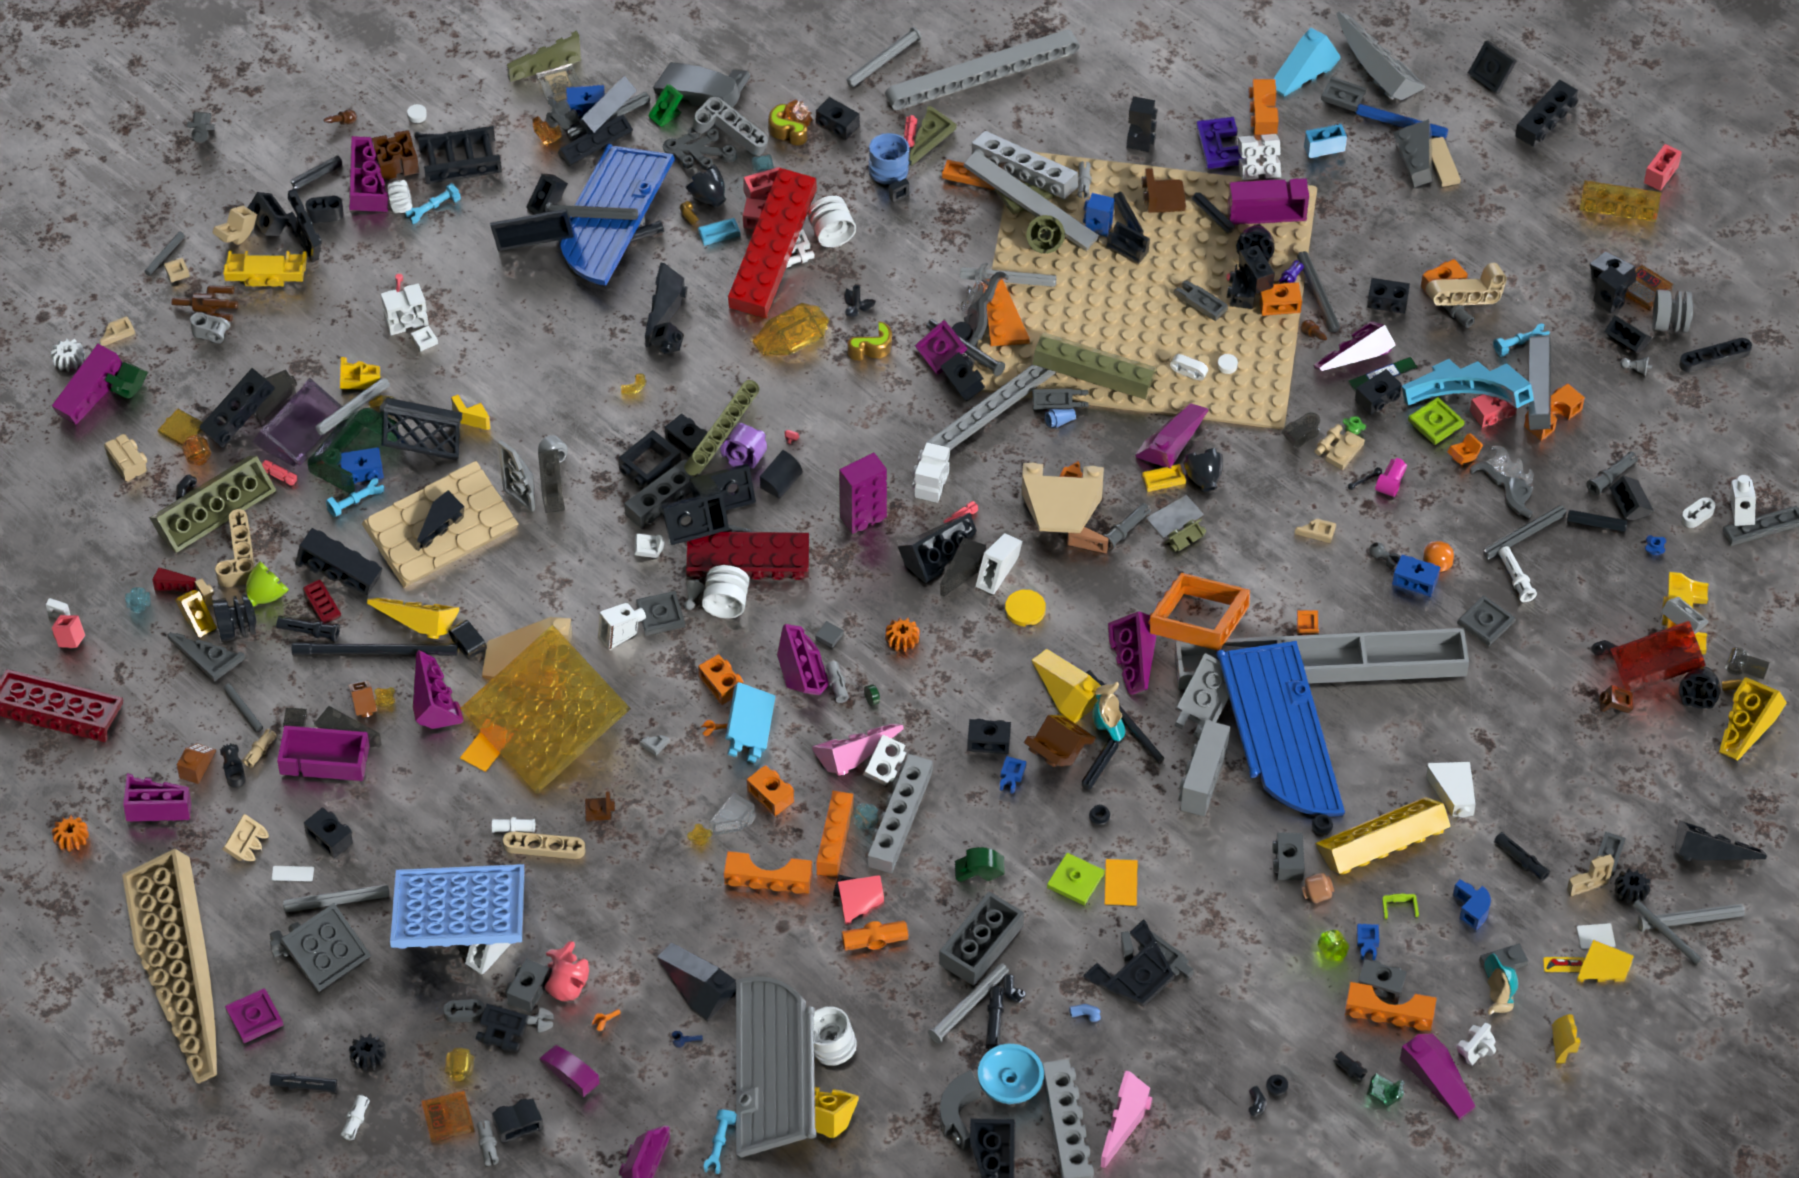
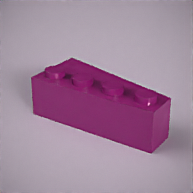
(366, 182)
(87, 384)

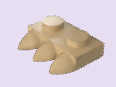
(244, 838)

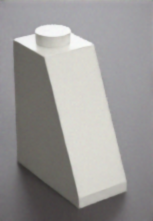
(998, 562)
(1453, 786)
(482, 956)

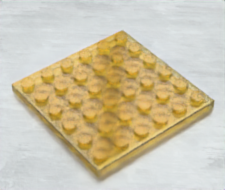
(545, 708)

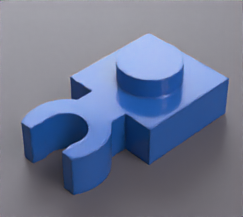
(1012, 771)
(1368, 939)

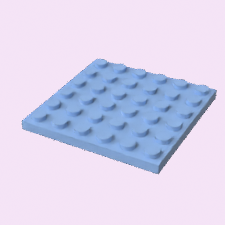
(458, 906)

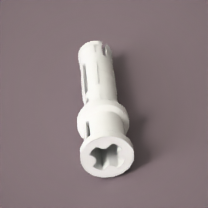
(1520, 581)

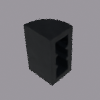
(1627, 334)
(780, 474)
(1631, 498)

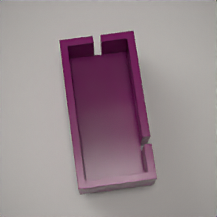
(1268, 201)
(863, 493)
(323, 753)

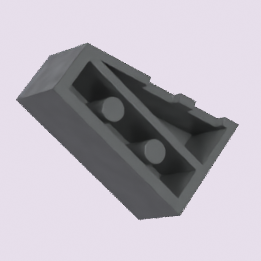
(1416, 151)

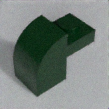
(128, 380)
(981, 862)

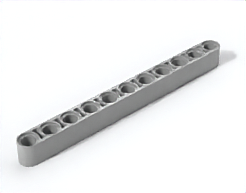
(982, 69)

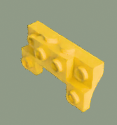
(265, 269)
(1690, 592)

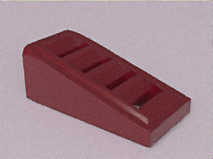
(172, 581)
(316, 590)

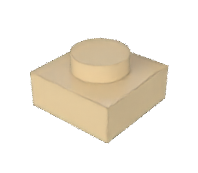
(176, 270)
(205, 590)

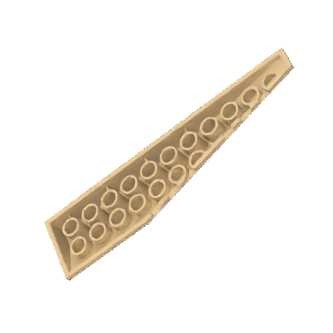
(173, 952)

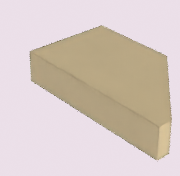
(117, 330)
(1317, 530)

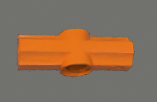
(874, 935)

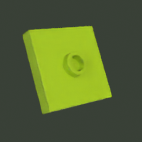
(1436, 421)
(1075, 879)

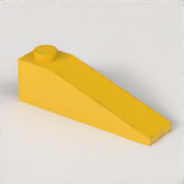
(425, 619)
(1067, 685)
(1751, 715)
(833, 1111)

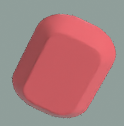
(791, 436)

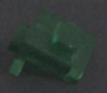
(1385, 1090)

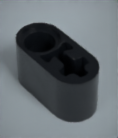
(324, 209)
(468, 639)

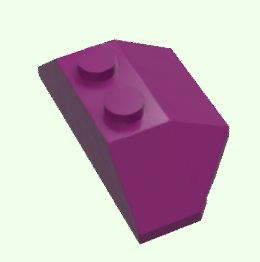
(801, 661)
(645, 1153)

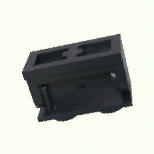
(1241, 292)

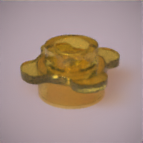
(384, 701)
(699, 840)

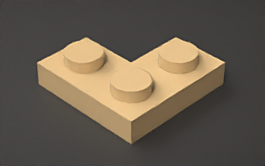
(1598, 875)

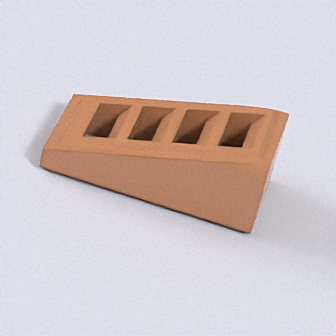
(1088, 540)

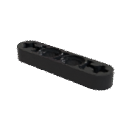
(1714, 352)

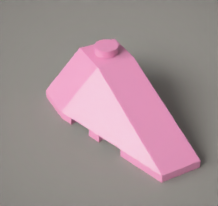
(847, 754)
(1131, 1108)

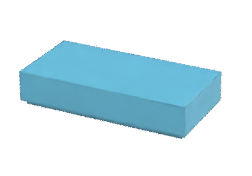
(719, 231)

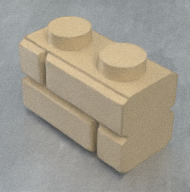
(125, 457)

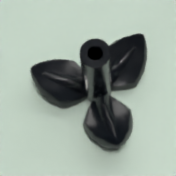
(853, 299)

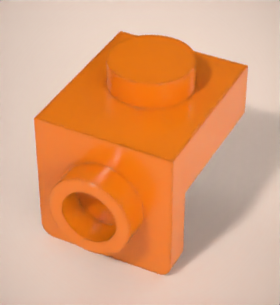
(1467, 450)
(1307, 622)

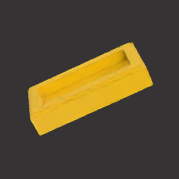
(1163, 478)

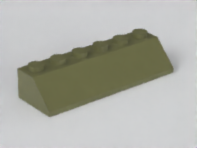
(1094, 365)
(212, 503)

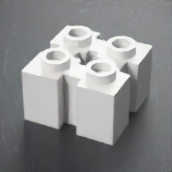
(1251, 149)
(404, 309)
(931, 472)

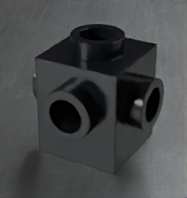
(667, 338)

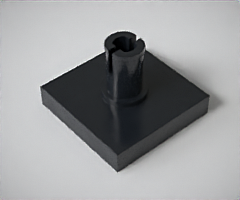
(1492, 66)

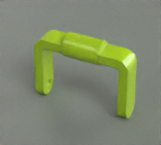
(1399, 898)

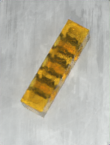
(1620, 201)

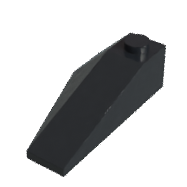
(667, 300)
(1698, 844)

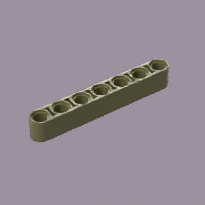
(721, 428)

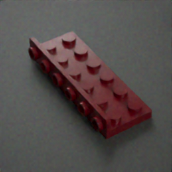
(756, 553)
(57, 705)

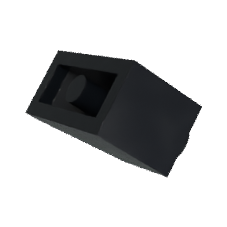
(548, 189)

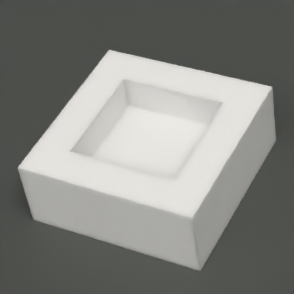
(424, 338)
(56, 608)

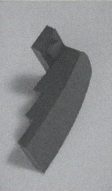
(701, 84)

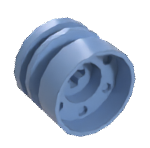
(888, 158)

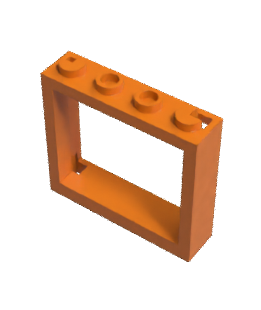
(1235, 596)

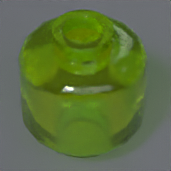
(1333, 945)

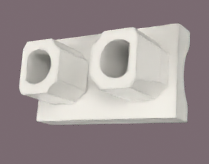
(1481, 1044)

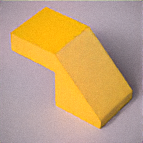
(472, 416)

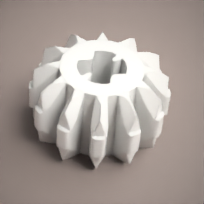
(399, 196)
(67, 355)

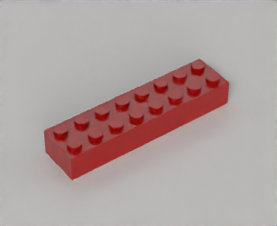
(772, 243)

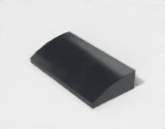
(532, 229)

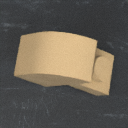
(238, 226)

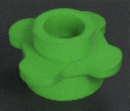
(1354, 425)

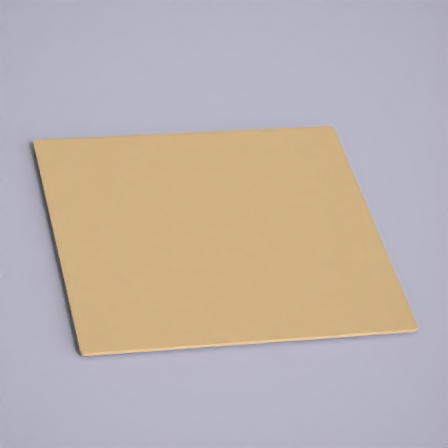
(1133, 307)

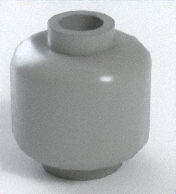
(551, 443)

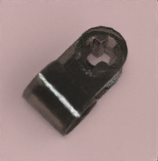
(1302, 429)

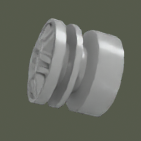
(1672, 310)

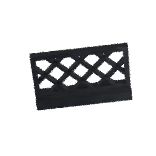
(420, 415)

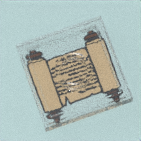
(556, 80)

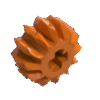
(902, 634)
(70, 833)

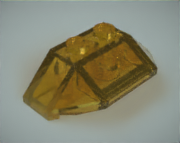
(792, 330)

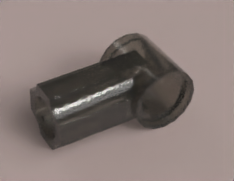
(1741, 662)

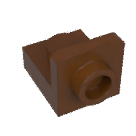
(1616, 698)
(599, 808)

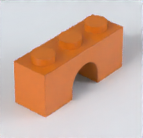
(1264, 118)
(1564, 402)

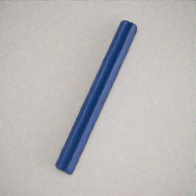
(1396, 119)

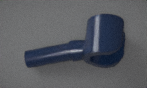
(679, 1043)

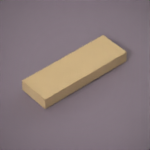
(1444, 163)

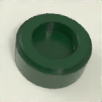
(872, 694)

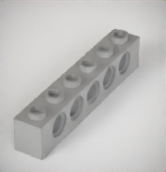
(1027, 165)
(886, 858)
(1061, 1073)

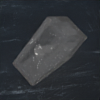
(733, 816)

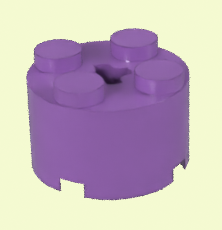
(744, 446)

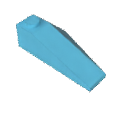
(1307, 60)

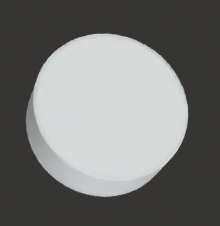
(417, 113)
(1227, 363)

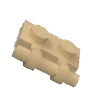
(1343, 451)

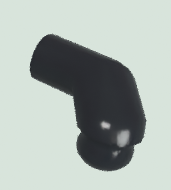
(187, 480)
(1602, 647)
(1010, 991)
(1259, 1102)

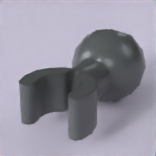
(1378, 551)

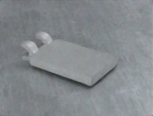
(1204, 694)

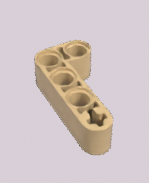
(1469, 291)
(236, 571)

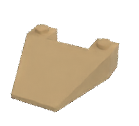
(1061, 502)
(507, 647)

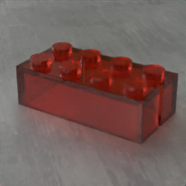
(1658, 657)

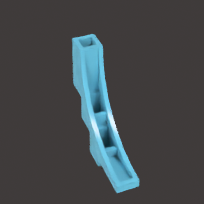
(1474, 378)

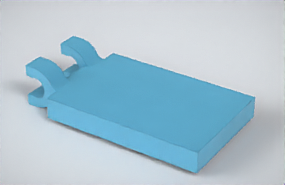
(749, 721)

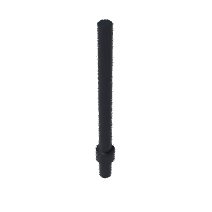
(1134, 728)

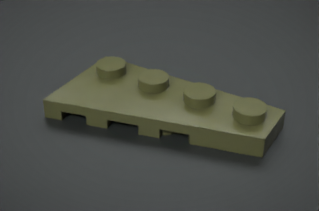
(557, 55)

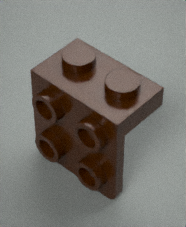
(1162, 194)

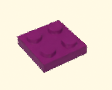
(940, 346)
(254, 1015)

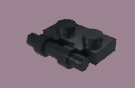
(502, 1020)

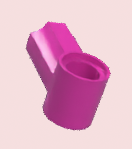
(1390, 481)

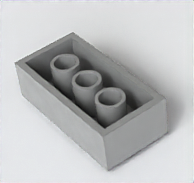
(1204, 768)

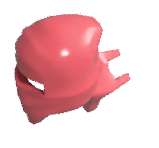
(566, 977)

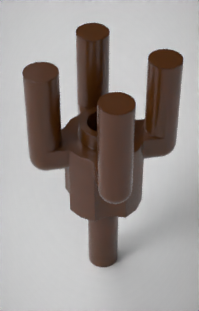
(209, 302)

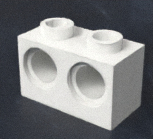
(880, 757)

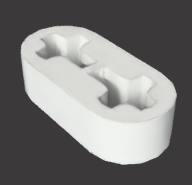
(1189, 367)
(1696, 510)

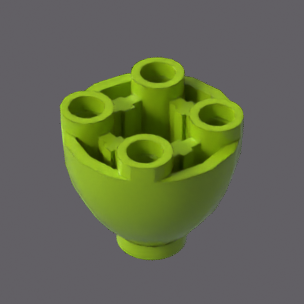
(264, 586)

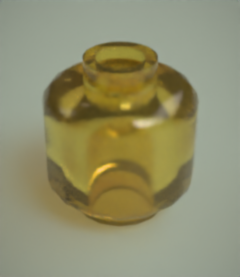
(459, 1064)

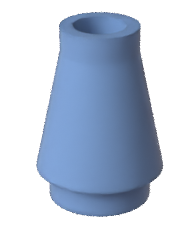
(1058, 417)

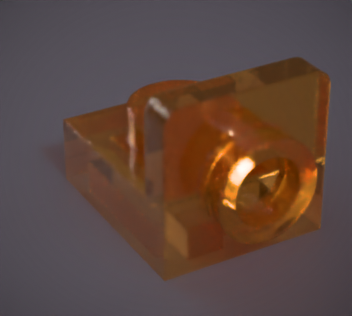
(544, 131)

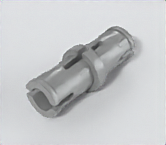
(1084, 179)
(837, 682)
(487, 1142)

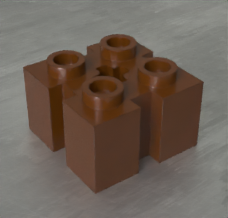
(396, 155)

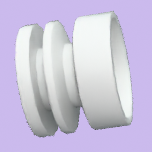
(831, 221)
(725, 591)
(833, 1036)

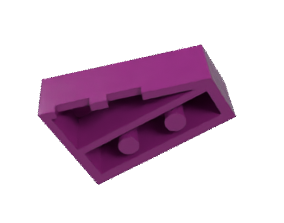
(155, 801)

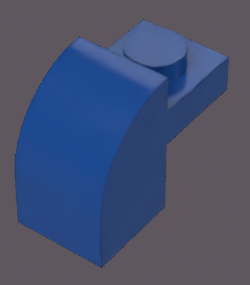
(1475, 902)

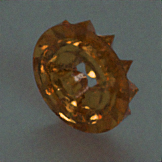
(794, 106)

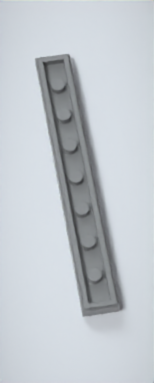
(1029, 198)
(991, 407)

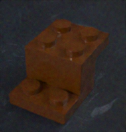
(1059, 740)

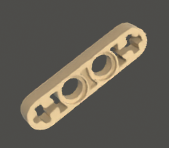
(543, 848)

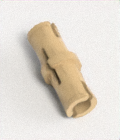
(259, 748)

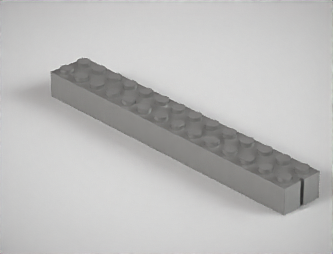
(1355, 655)

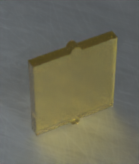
(180, 426)

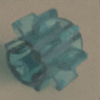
(137, 599)
(865, 816)

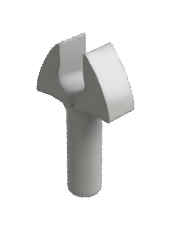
(537, 1020)

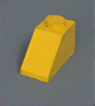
(196, 612)

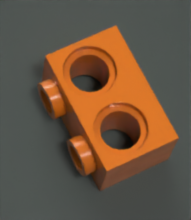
(717, 681)

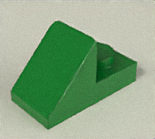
(665, 106)

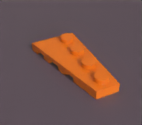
(1003, 319)

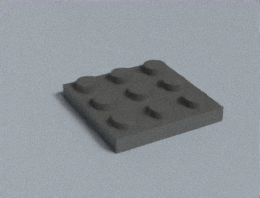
(325, 947)

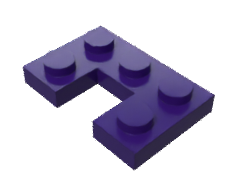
(1210, 133)

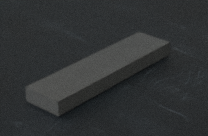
(1764, 526)

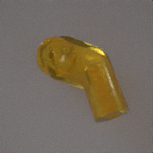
(636, 386)
(378, 400)

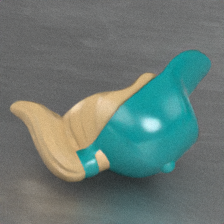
(1107, 713)
(1502, 983)

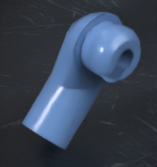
(1085, 1009)

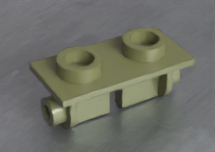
(1191, 530)

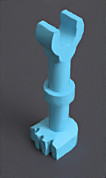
(451, 192)
(1501, 345)
(335, 508)
(725, 1118)

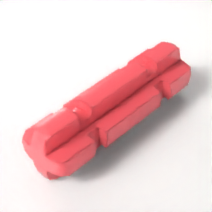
(910, 130)
(279, 472)
(970, 507)

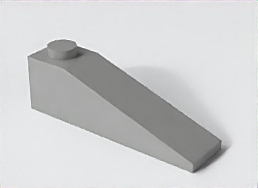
(516, 476)

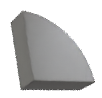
(654, 744)

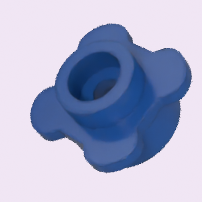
(1655, 549)

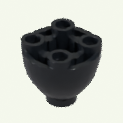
(708, 187)
(1255, 236)
(1205, 468)
(1700, 688)

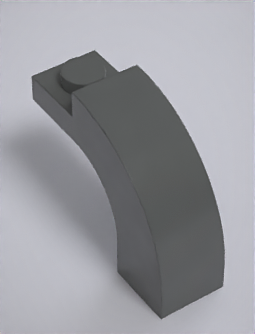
(958, 1094)

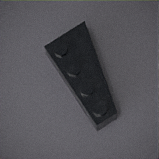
(337, 562)

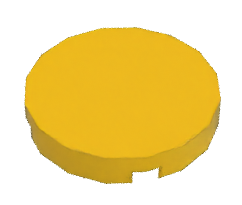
(1025, 607)

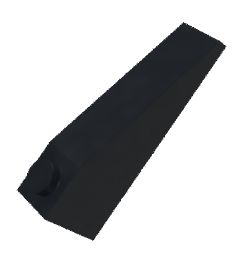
(932, 550)
(700, 982)
(994, 1146)

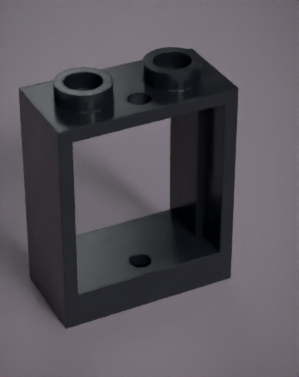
(660, 446)

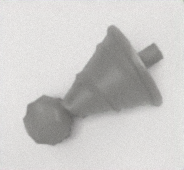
(1640, 365)
(694, 588)

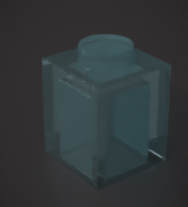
(762, 163)

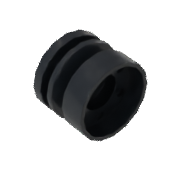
(234, 617)

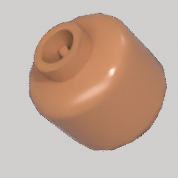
(1318, 888)

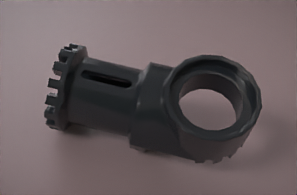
(230, 769)

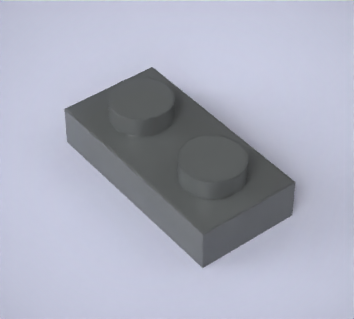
(1612, 845)
(1510, 956)

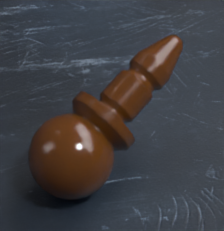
(348, 117)
(1311, 329)

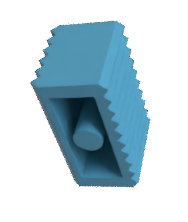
(1325, 141)

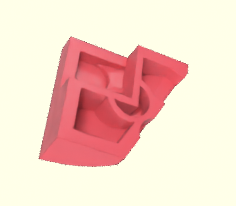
(860, 896)

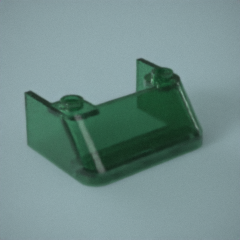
(328, 456)

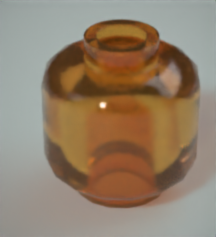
(196, 450)

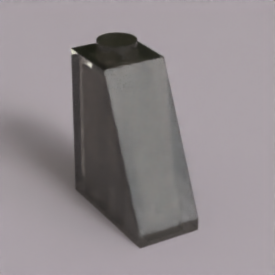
(282, 394)

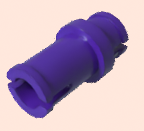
(1291, 274)

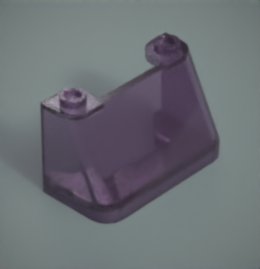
(293, 428)

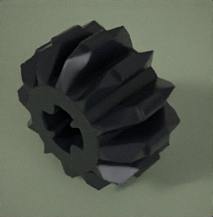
(1632, 886)
(367, 1052)

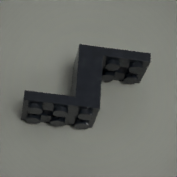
(709, 504)

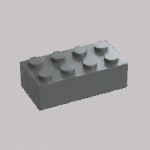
(981, 938)

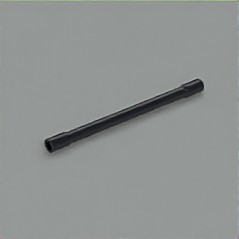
(302, 648)

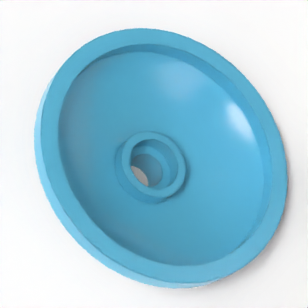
(1010, 1063)

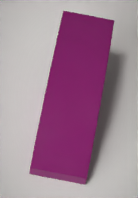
(570, 1070)

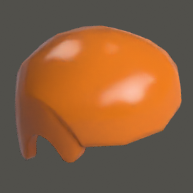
(1439, 554)

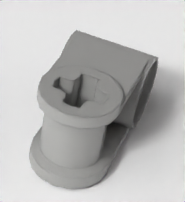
(208, 327)

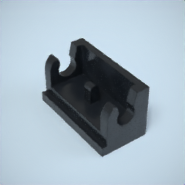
(1128, 243)

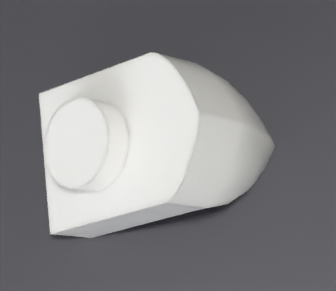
(648, 545)

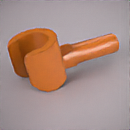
(711, 726)
(601, 1019)

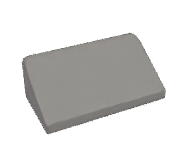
(1680, 612)

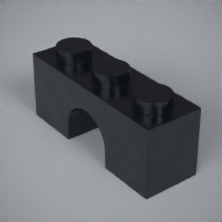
(1142, 117)

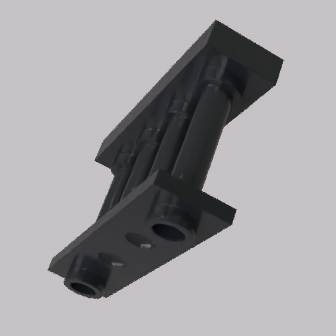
(464, 168)

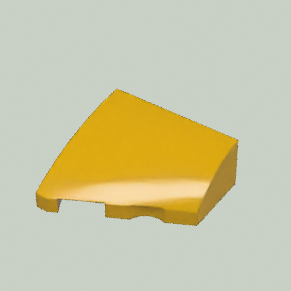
(358, 375)
(1605, 963)
(1564, 1037)

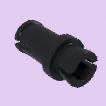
(1353, 1068)

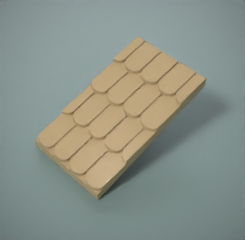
(399, 525)

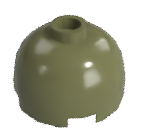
(1039, 241)

